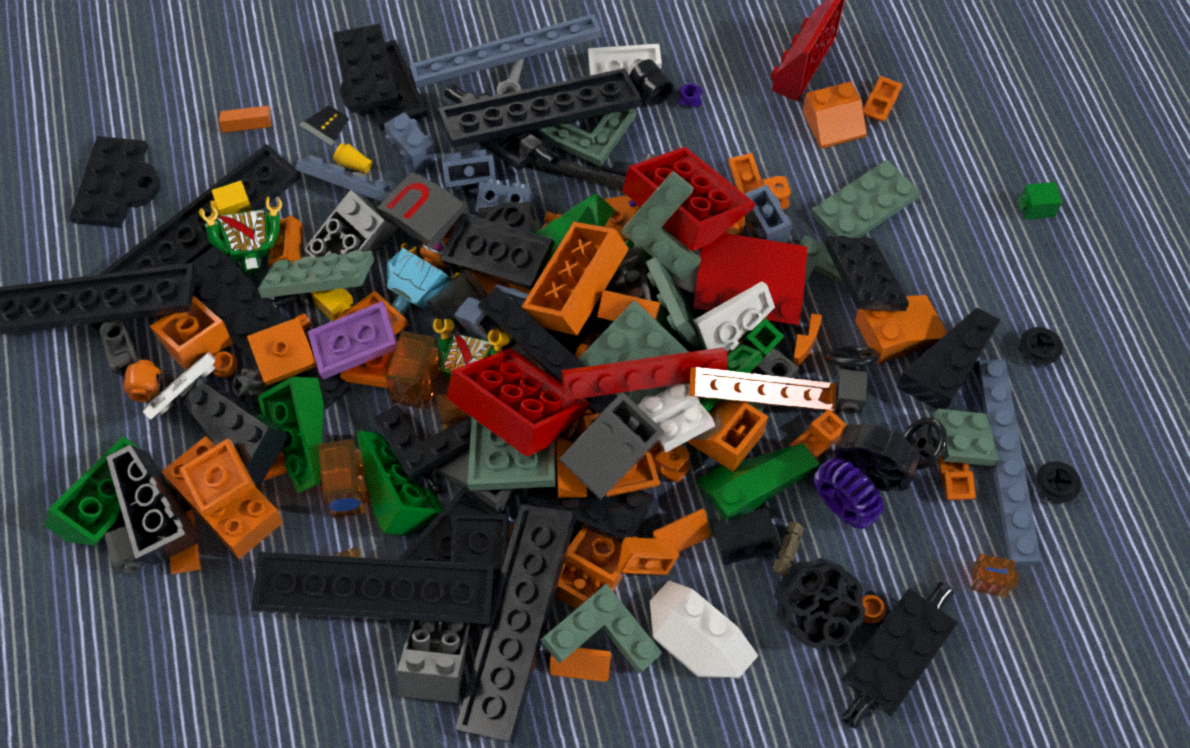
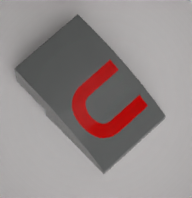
(422, 209)

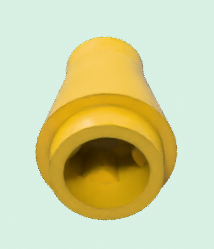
(351, 158)

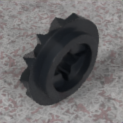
(1047, 339)
(1065, 475)

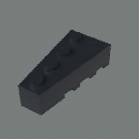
(946, 365)
(227, 417)
(149, 507)

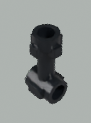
(301, 298)

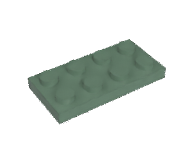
(866, 202)
(317, 274)

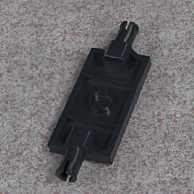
(514, 149)
(898, 653)

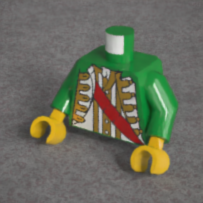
(244, 234)
(463, 350)

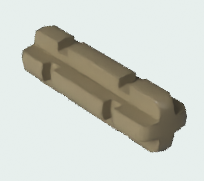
(788, 548)

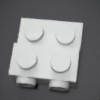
(677, 414)

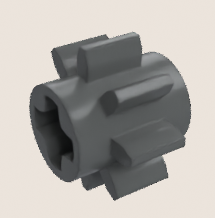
(249, 385)

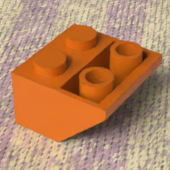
(734, 435)

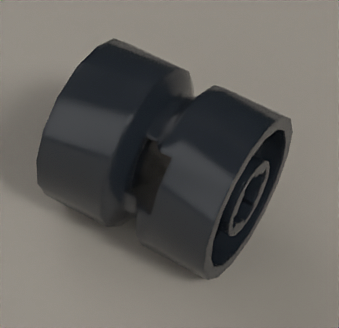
(650, 82)

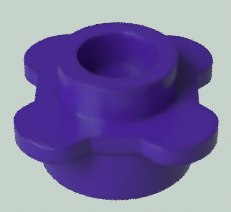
(690, 90)

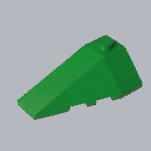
(590, 211)
(297, 410)
(756, 480)
(396, 501)
(88, 505)

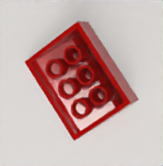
(807, 50)
(706, 212)
(740, 262)
(514, 400)

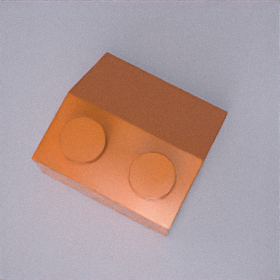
(835, 114)
(192, 334)

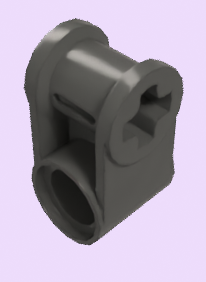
(119, 349)

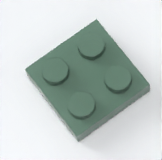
(967, 437)

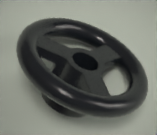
(853, 357)
(926, 444)

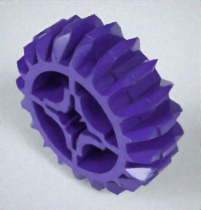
(848, 493)

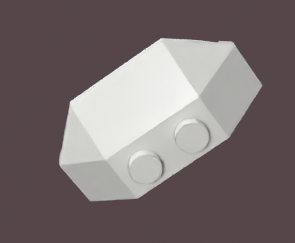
(699, 634)

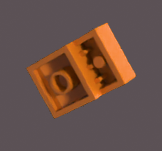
(588, 566)

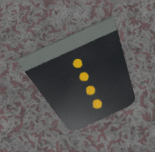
(326, 124)

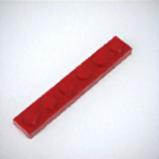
(638, 373)

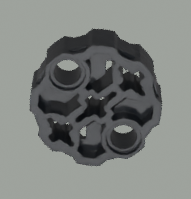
(879, 454)
(814, 622)

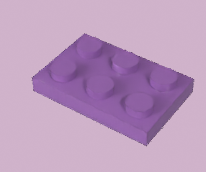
(352, 340)

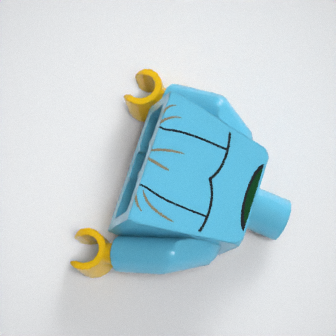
(413, 279)

